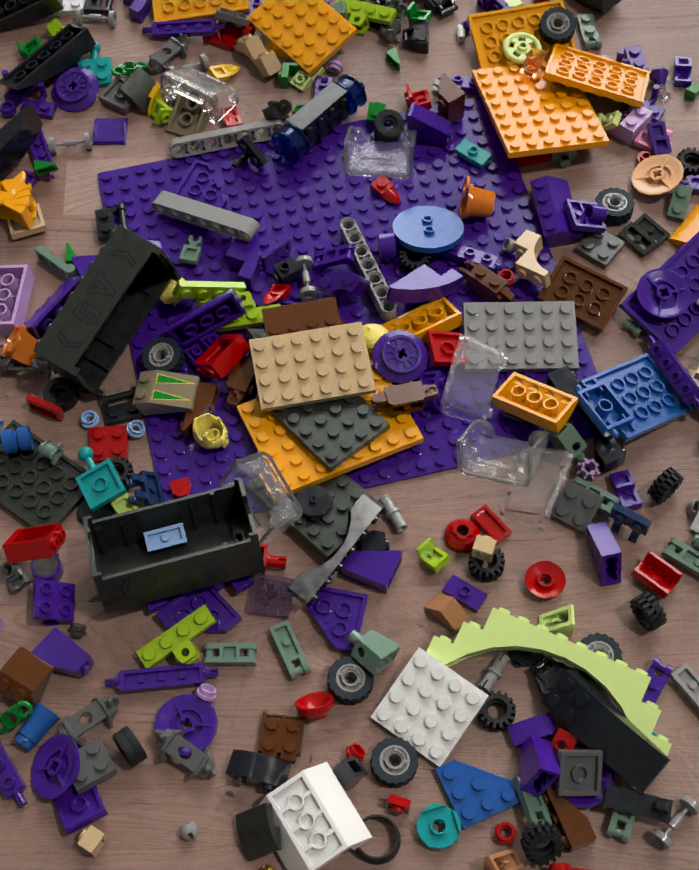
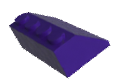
(549, 199)
(48, 311)
(206, 318)

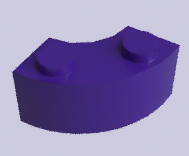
(342, 282)

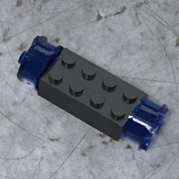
(318, 118)

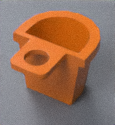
(475, 201)
(20, 345)

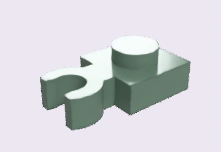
(191, 253)

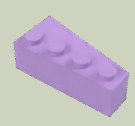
(15, 295)

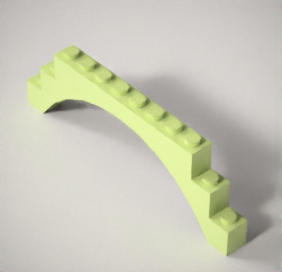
(508, 633)

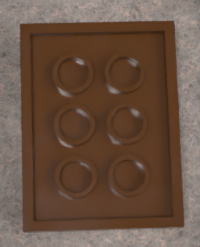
(593, 293)
(301, 316)

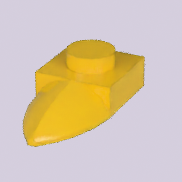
(223, 71)
(154, 94)

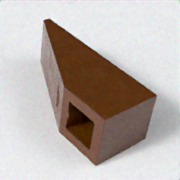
(204, 403)
(572, 823)

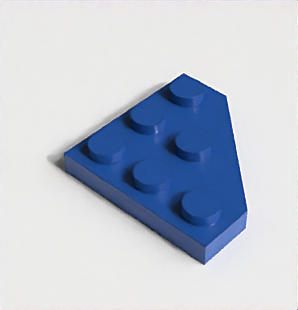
(475, 793)

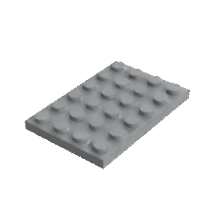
(530, 333)

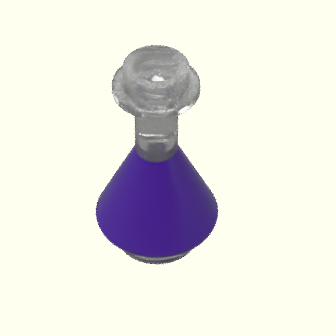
(659, 76)

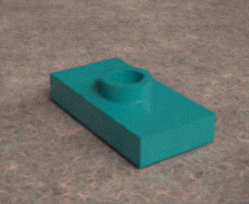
(473, 153)

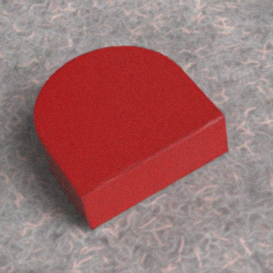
(181, 487)

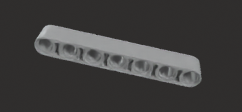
(218, 135)
(205, 216)
(368, 269)

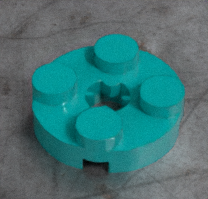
(433, 838)

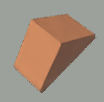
(447, 611)
(503, 861)

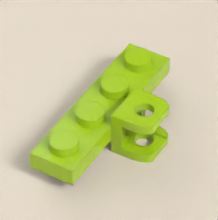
(362, 13)
(204, 290)
(251, 319)
(178, 639)

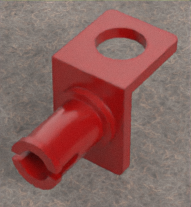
(271, 560)
(563, 741)

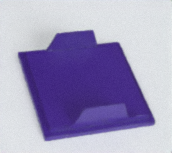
(110, 131)

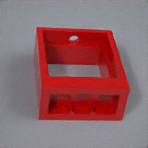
(221, 356)
(34, 543)

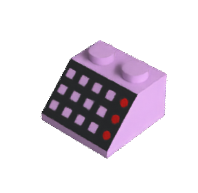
(631, 123)

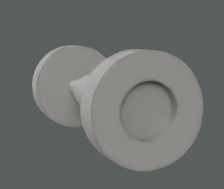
(79, 17)
(203, 61)
(68, 143)
(308, 292)
(662, 838)

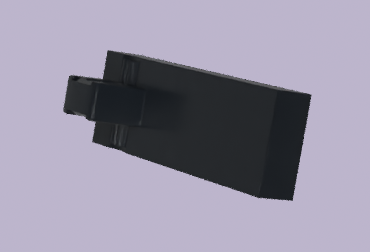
(637, 804)

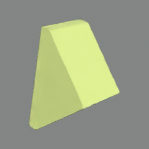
(559, 620)

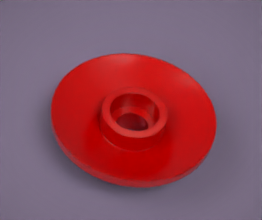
(545, 571)

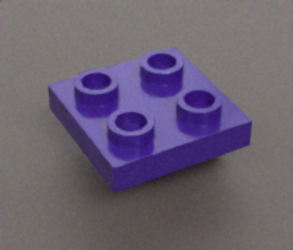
(586, 215)
(53, 602)

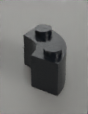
(257, 769)

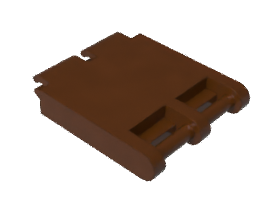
(281, 736)

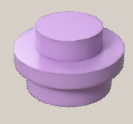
(335, 66)
(206, 692)

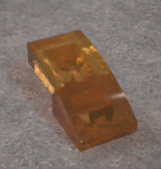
(533, 62)

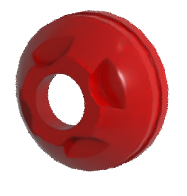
(460, 543)
(315, 705)

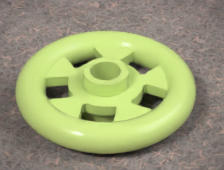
(521, 48)

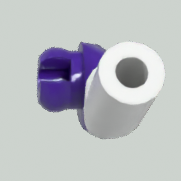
(461, 30)

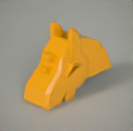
(17, 201)

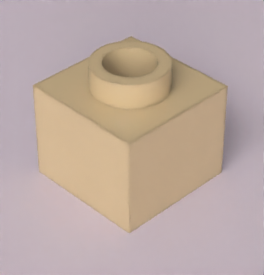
(484, 548)
(92, 841)

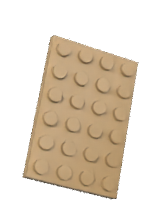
(311, 366)

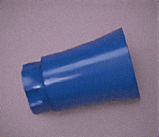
(36, 726)

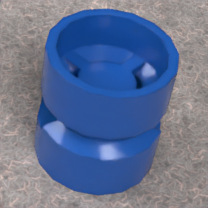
(16, 440)

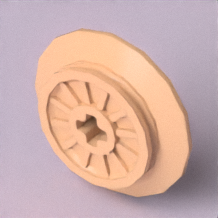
(657, 174)

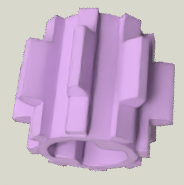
(590, 464)

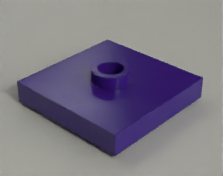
(79, 810)

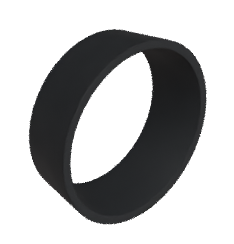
(382, 859)

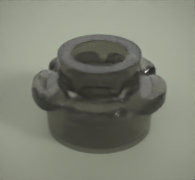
(77, 630)

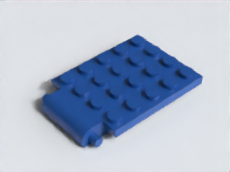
(630, 399)

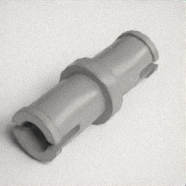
(393, 513)
(493, 672)

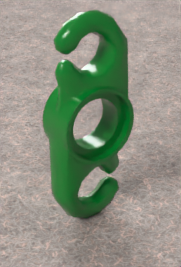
(127, 68)
(17, 711)

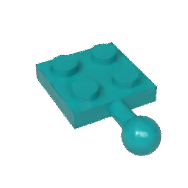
(99, 66)
(101, 482)

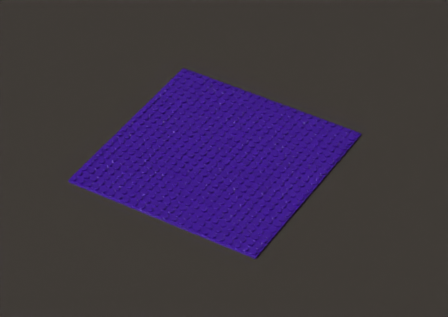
(307, 206)

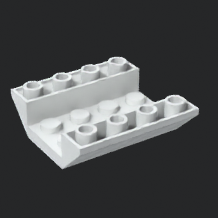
(315, 819)

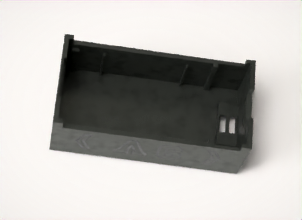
(106, 309)
(211, 521)

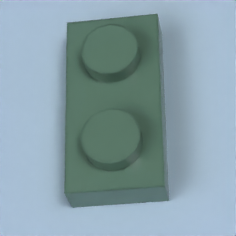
(679, 202)

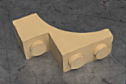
(254, 49)
(527, 249)

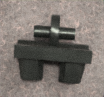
(277, 109)

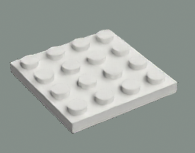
(430, 707)

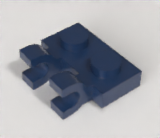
(150, 491)
(624, 515)

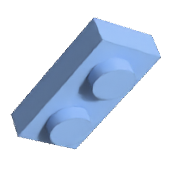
(165, 537)

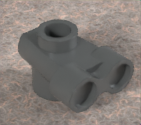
(15, 576)

